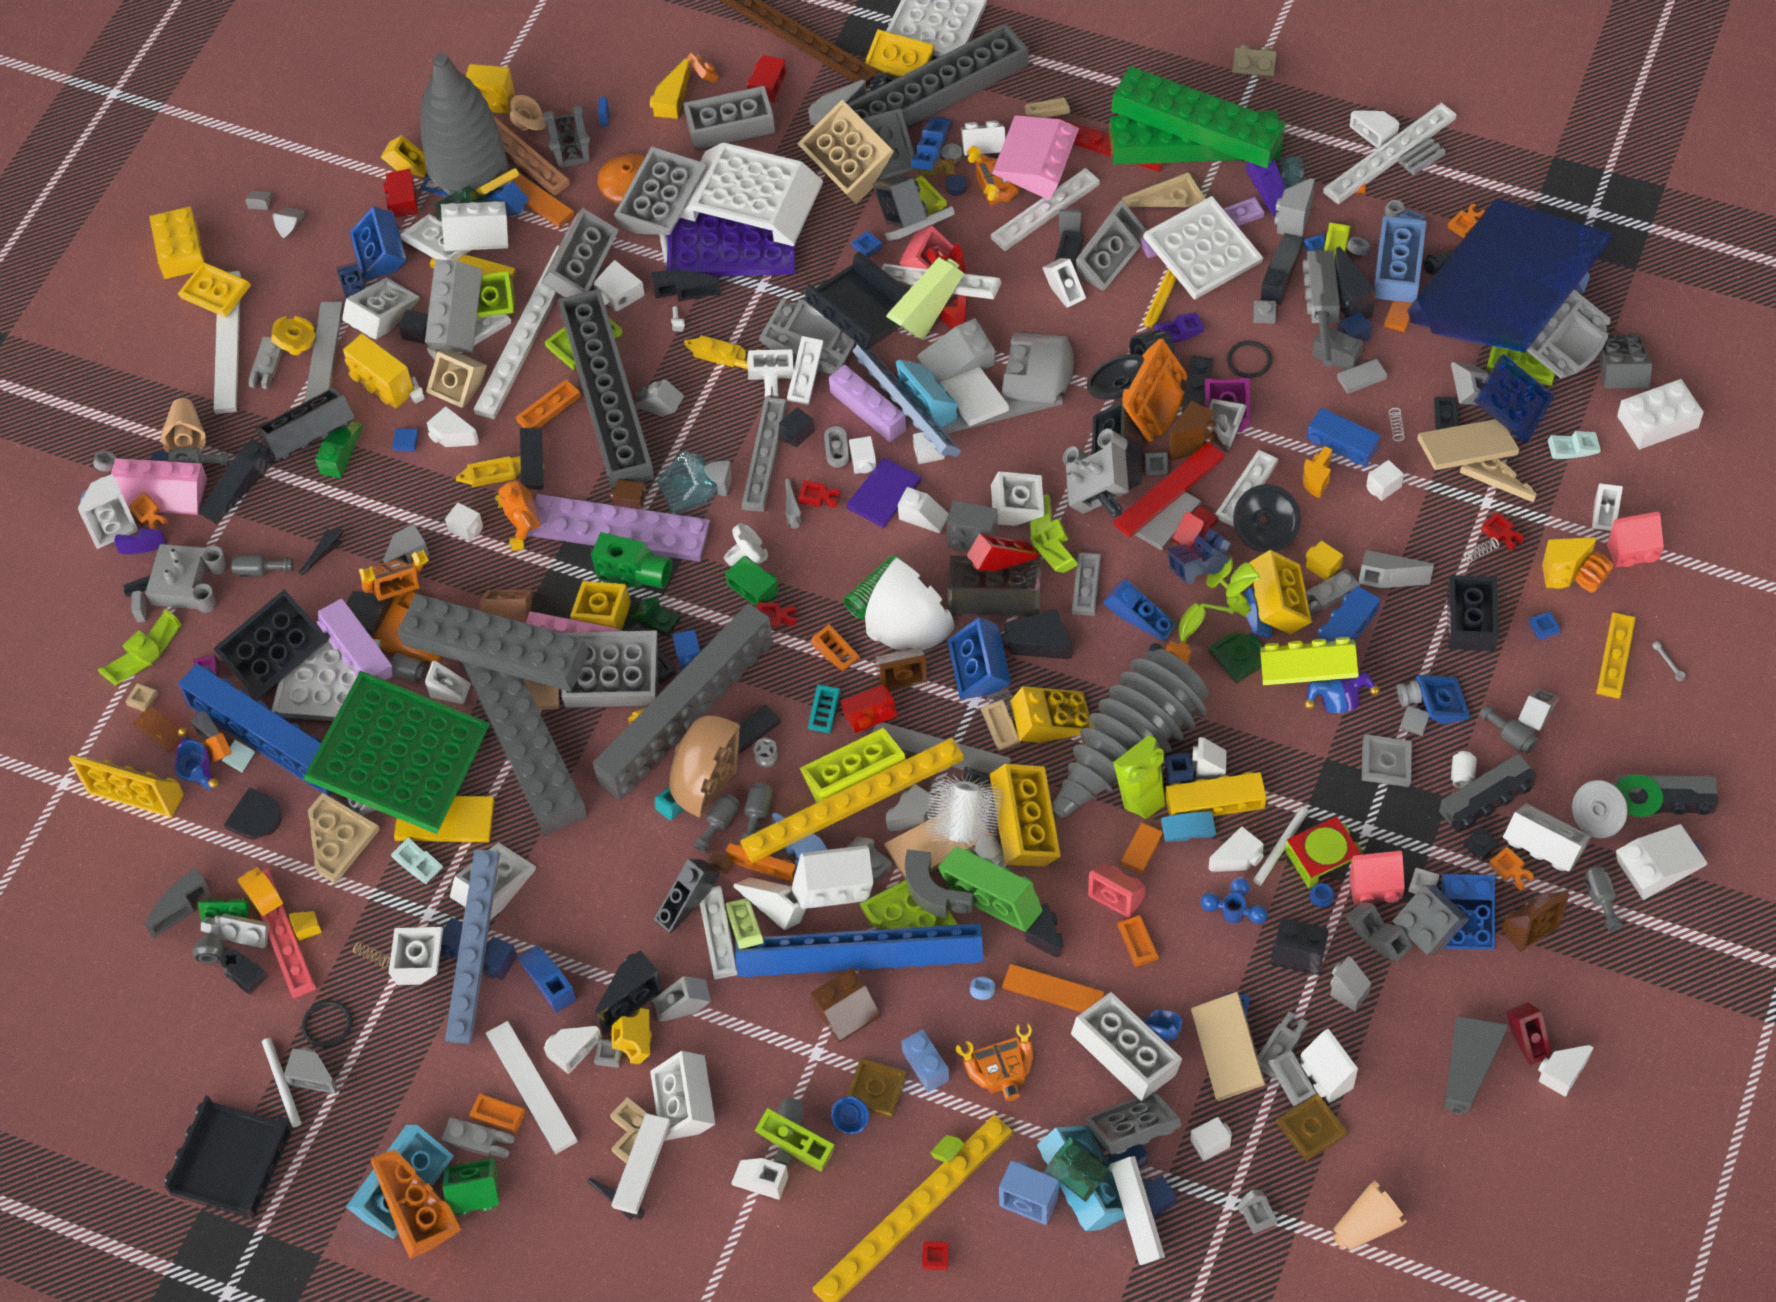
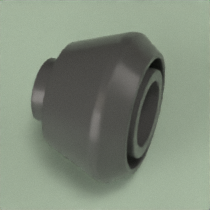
(208, 949)

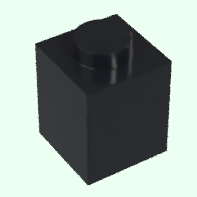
(413, 326)
(796, 427)

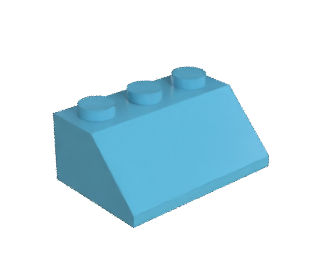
(927, 392)

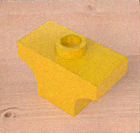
(633, 1035)

